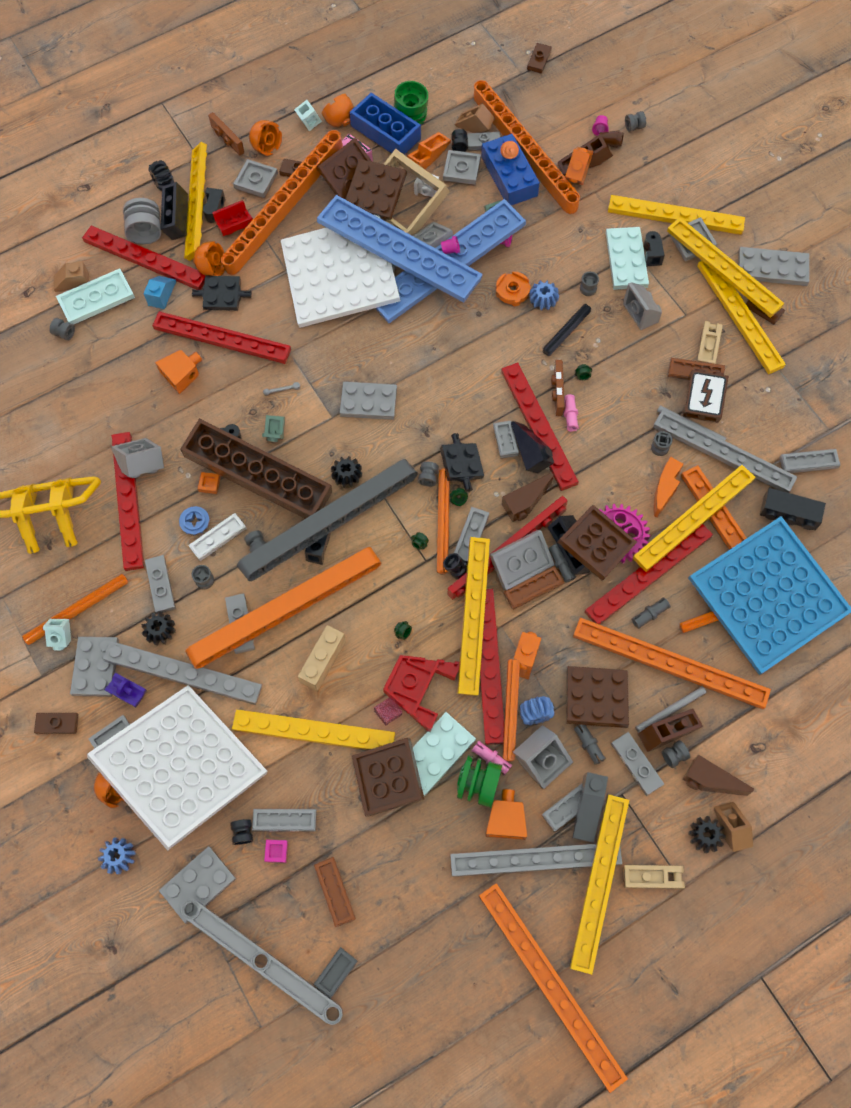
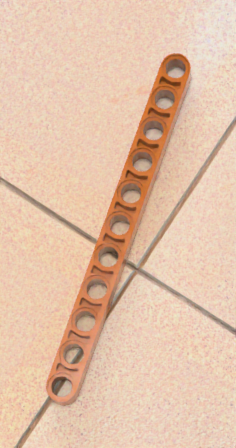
(540, 163)
(280, 204)
(282, 608)

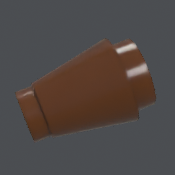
(613, 138)

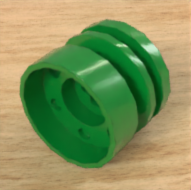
(412, 100)
(479, 781)

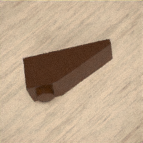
(600, 154)
(523, 500)
(669, 729)
(709, 777)

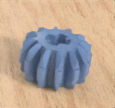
(544, 295)
(536, 710)
(113, 864)

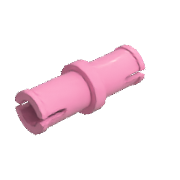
(571, 413)
(488, 755)

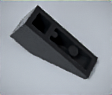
(533, 450)

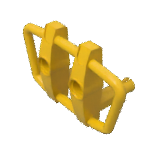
(60, 499)

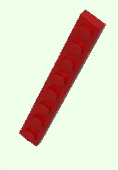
(144, 257)
(222, 337)
(539, 424)
(128, 512)
(544, 519)
(640, 580)
(490, 677)

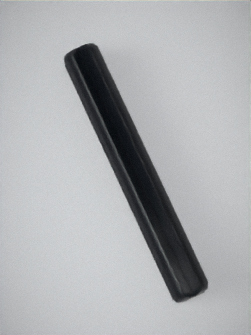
(566, 330)

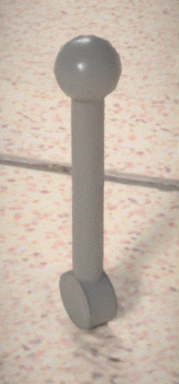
(296, 386)

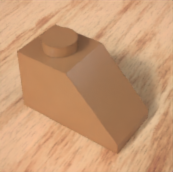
(475, 119)
(70, 276)
(736, 826)

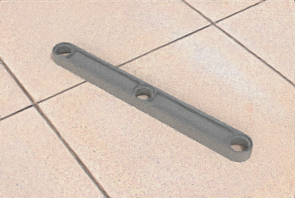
(274, 970)

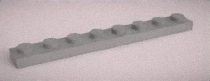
(725, 451)
(182, 672)
(524, 860)

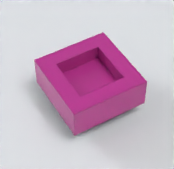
(276, 851)

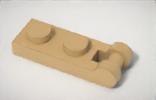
(709, 342)
(653, 876)

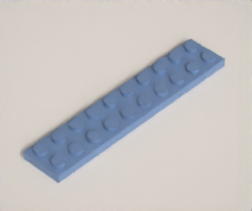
(474, 242)
(400, 248)

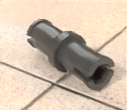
(561, 563)
(651, 612)
(590, 744)

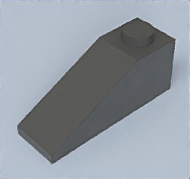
(590, 806)

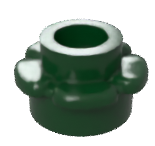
(583, 372)
(458, 501)
(419, 541)
(402, 630)

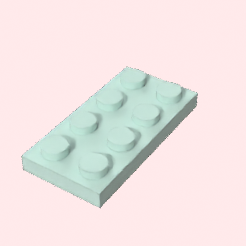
(626, 257)
(95, 297)
(440, 750)

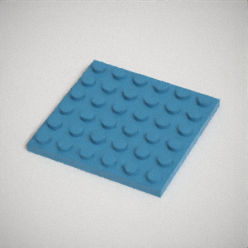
(770, 595)

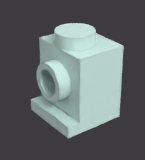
(308, 115)
(60, 629)

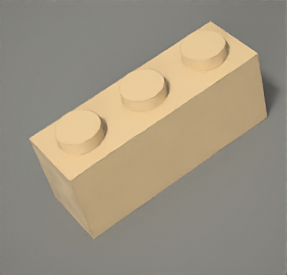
(322, 658)

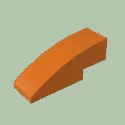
(429, 150)
(667, 485)

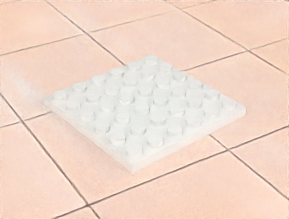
(335, 277)
(177, 766)

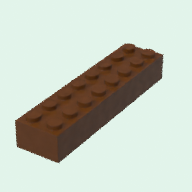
(256, 470)

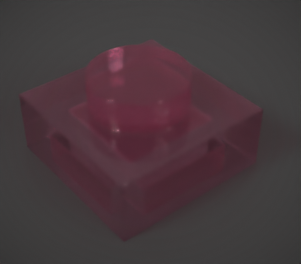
(387, 711)

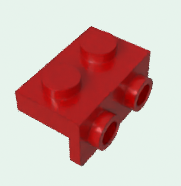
(232, 218)

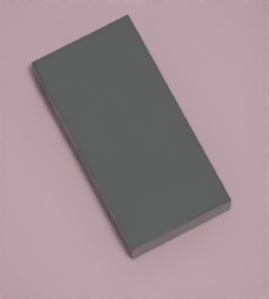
(335, 972)

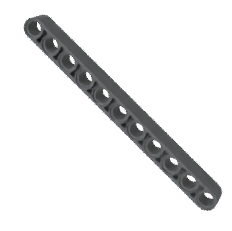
(326, 520)

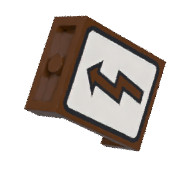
(706, 395)

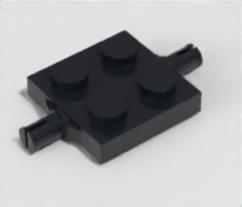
(221, 293)
(461, 462)

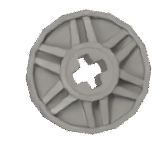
(141, 221)

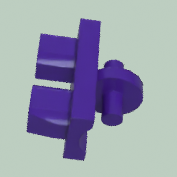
(126, 690)

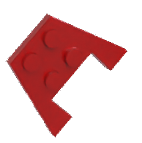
(410, 682)

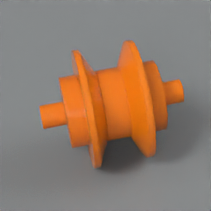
(509, 149)

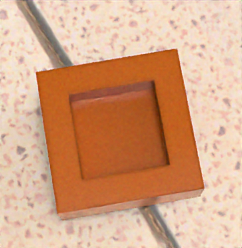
(209, 483)

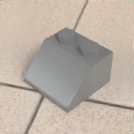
(641, 306)
(138, 457)
(543, 756)

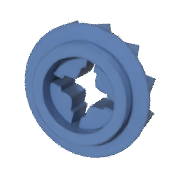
(189, 515)

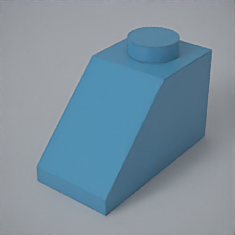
(159, 291)

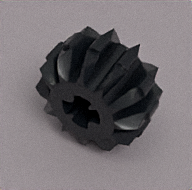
(160, 174)
(346, 471)
(151, 631)
(706, 842)

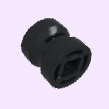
(459, 140)
(455, 565)
(241, 832)

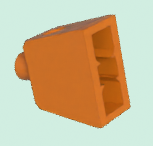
(179, 369)
(507, 818)

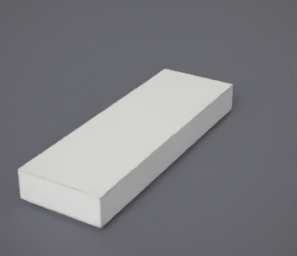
(217, 537)

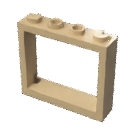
(397, 159)

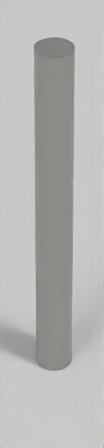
(690, 422)
(672, 708)

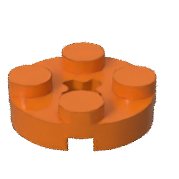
(510, 296)

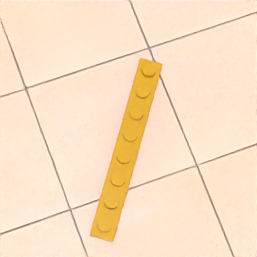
(195, 200)
(670, 213)
(725, 267)
(743, 320)
(693, 518)
(473, 616)
(310, 730)
(599, 884)

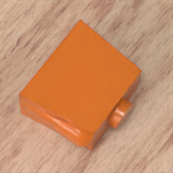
(579, 165)
(527, 652)

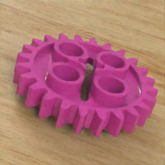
(637, 528)

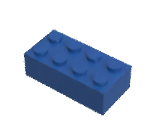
(385, 124)
(512, 176)

